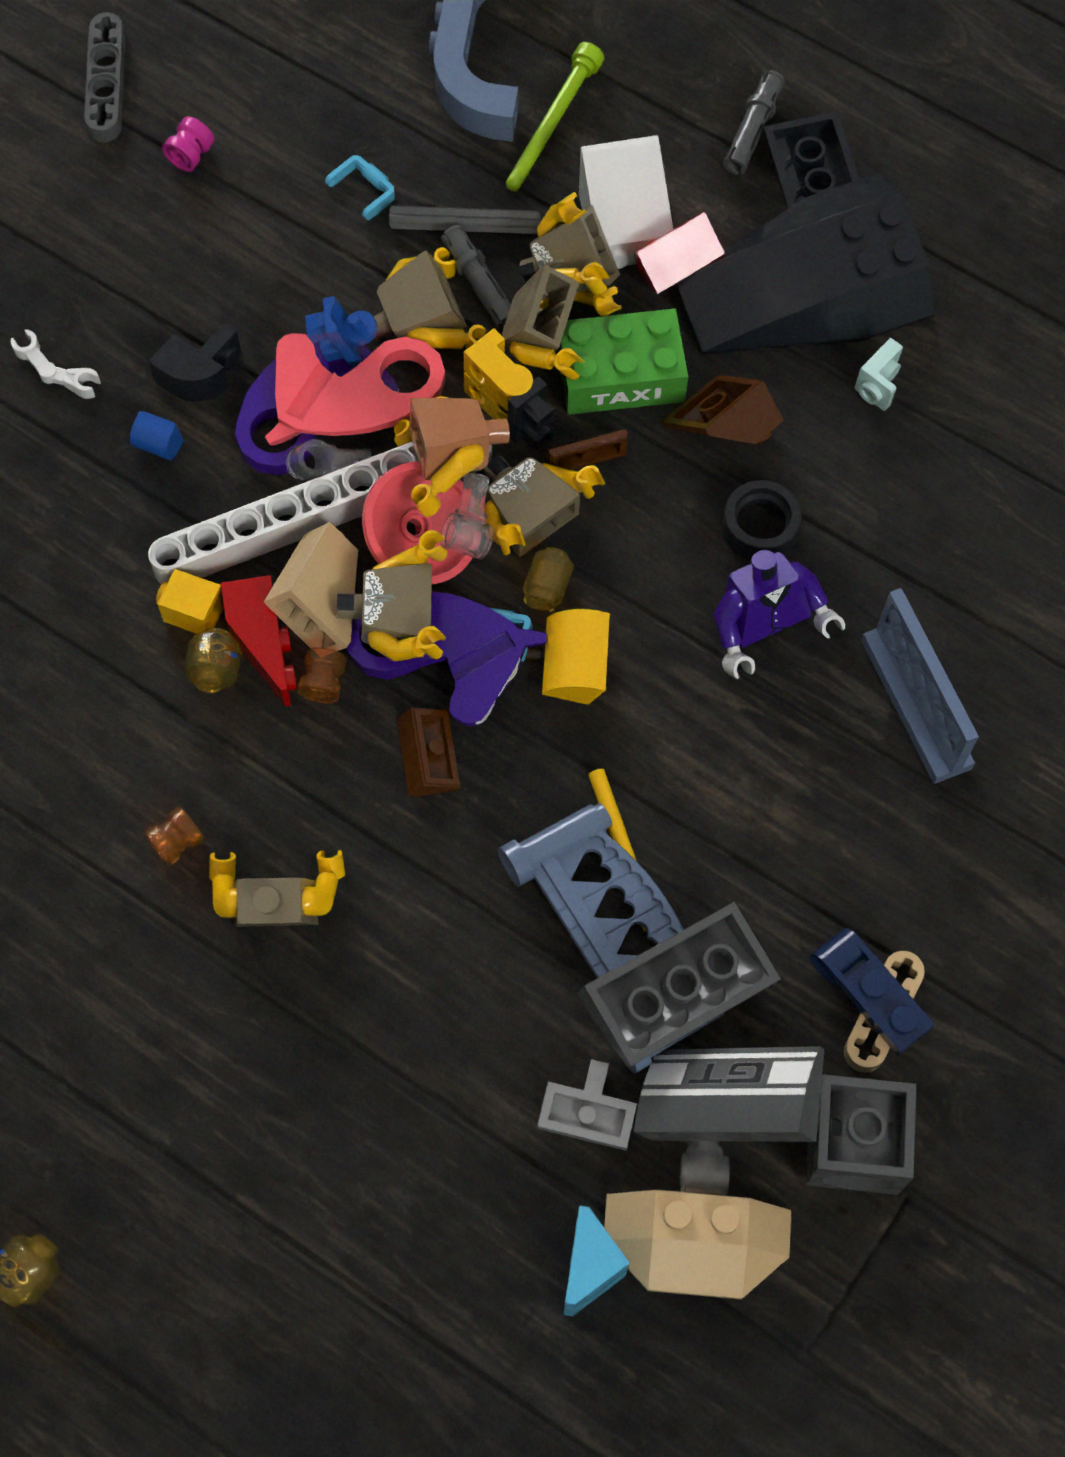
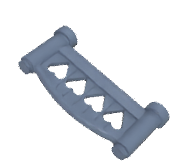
(553, 860)

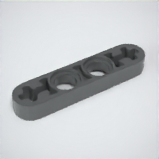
(108, 76)

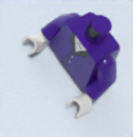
(765, 601)

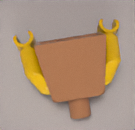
(449, 443)

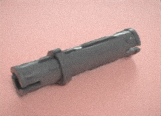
(759, 109)
(472, 266)

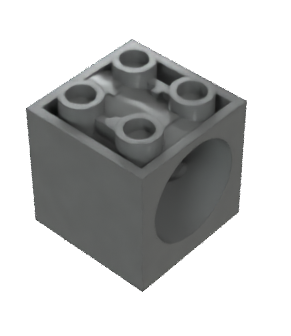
(863, 1136)

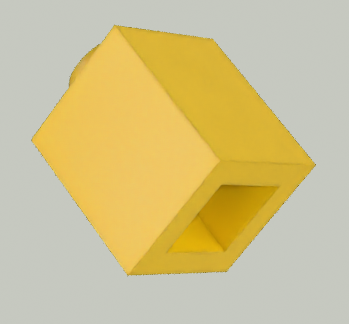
(190, 602)

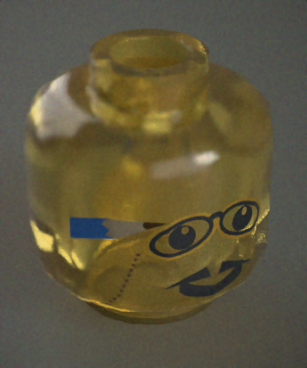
(213, 659)
(27, 1269)

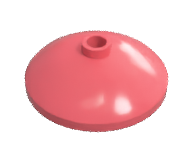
(391, 508)

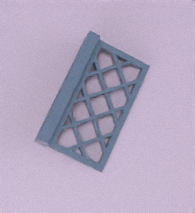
(920, 690)

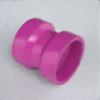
(186, 146)

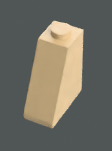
(309, 588)

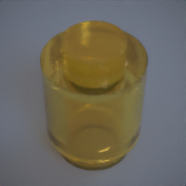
(547, 579)

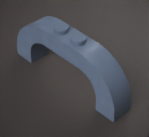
(469, 101)

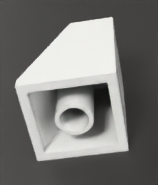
(627, 193)

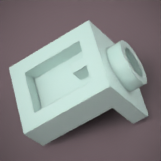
(875, 375)

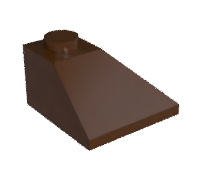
(728, 410)

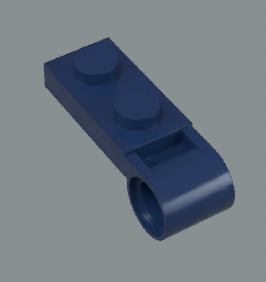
(872, 989)

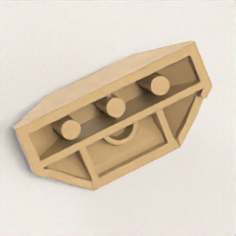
(698, 1241)

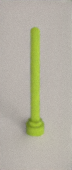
(585, 62)

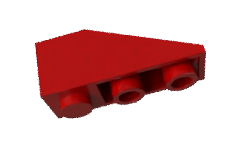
(259, 632)

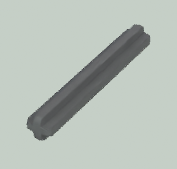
(469, 218)

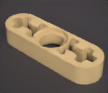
(859, 1033)

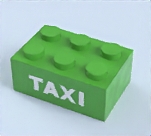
(627, 362)

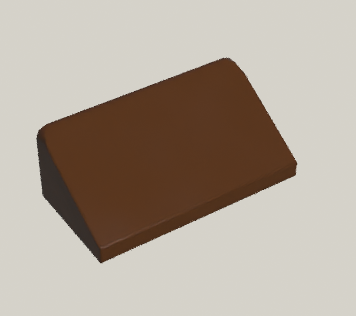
(588, 450)
(428, 751)

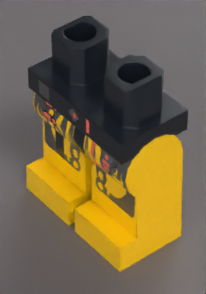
(508, 390)

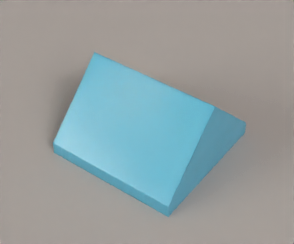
(594, 1263)

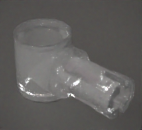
(327, 459)
(467, 527)
(704, 1169)

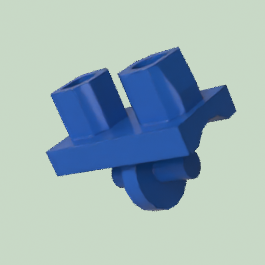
(340, 332)

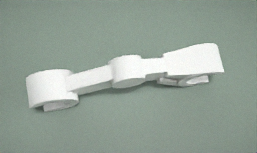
(50, 374)

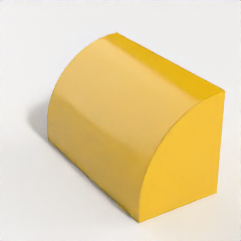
(576, 655)

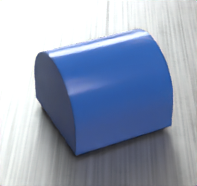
(156, 435)

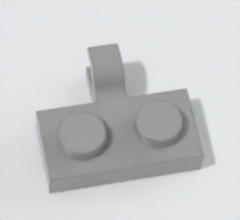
(587, 1112)

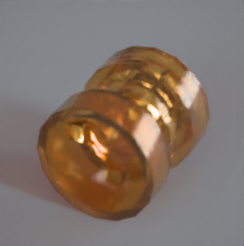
(322, 675)
(173, 836)

